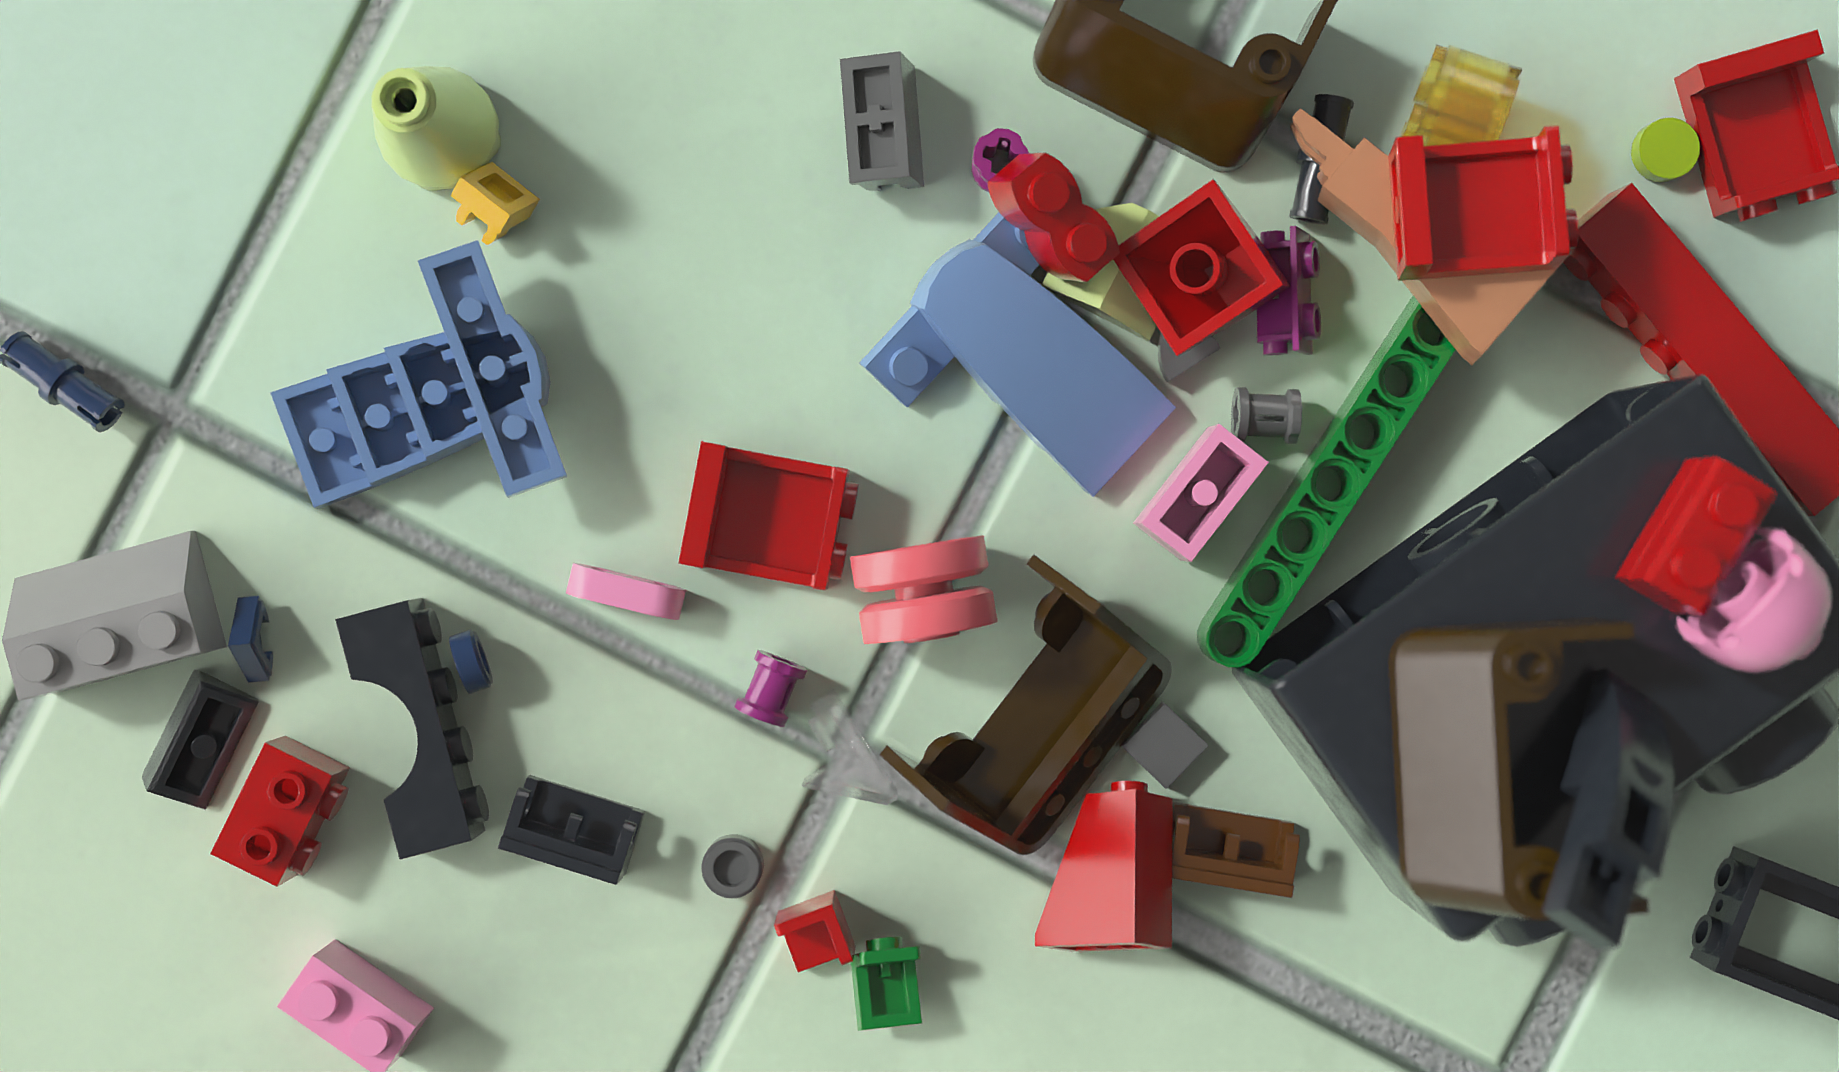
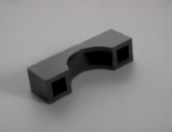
(399, 652)

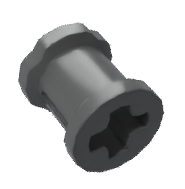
(1284, 414)

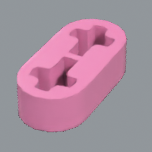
(625, 591)

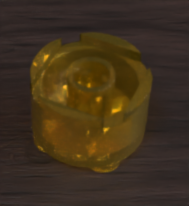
(1462, 98)

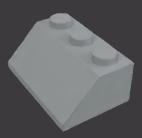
(110, 616)

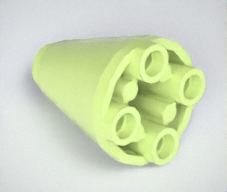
(434, 125)

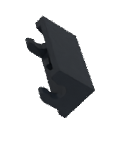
(572, 829)

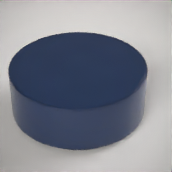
(471, 661)

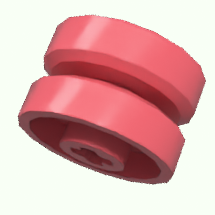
(924, 592)

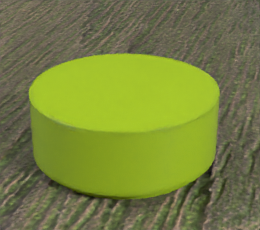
(1665, 149)

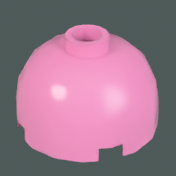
(1765, 608)

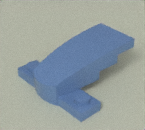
(1025, 353)
(429, 396)

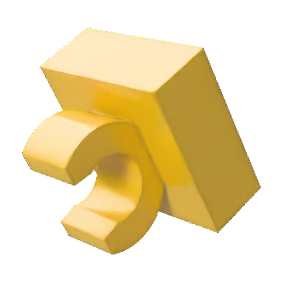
(493, 199)

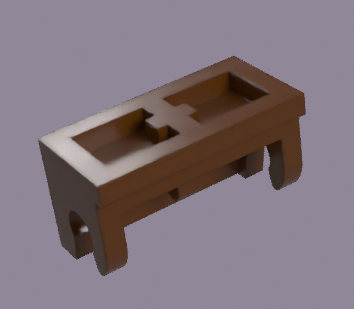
(1234, 850)

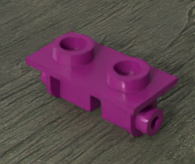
(1292, 315)

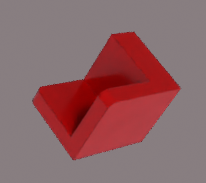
(816, 932)

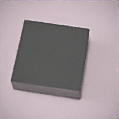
(1164, 745)

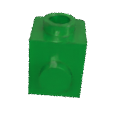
(886, 984)

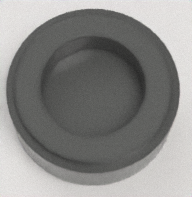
(732, 866)

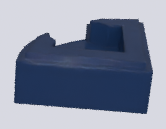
(246, 639)

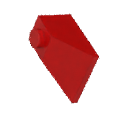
(1199, 268)

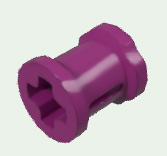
(987, 146)
(770, 688)

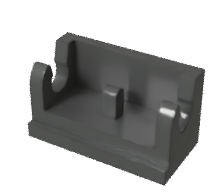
(881, 121)

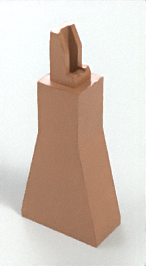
(1358, 191)

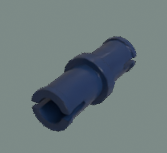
(61, 381)

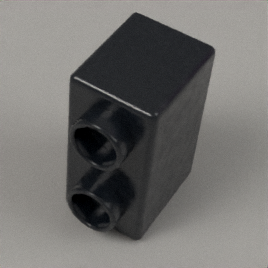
(1548, 547)

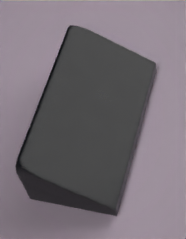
(198, 740)

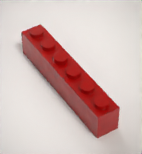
(1695, 329)

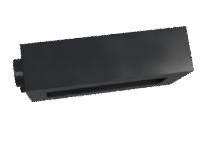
(1720, 931)

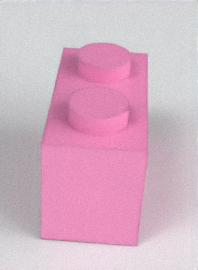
(1200, 492)
(355, 1007)

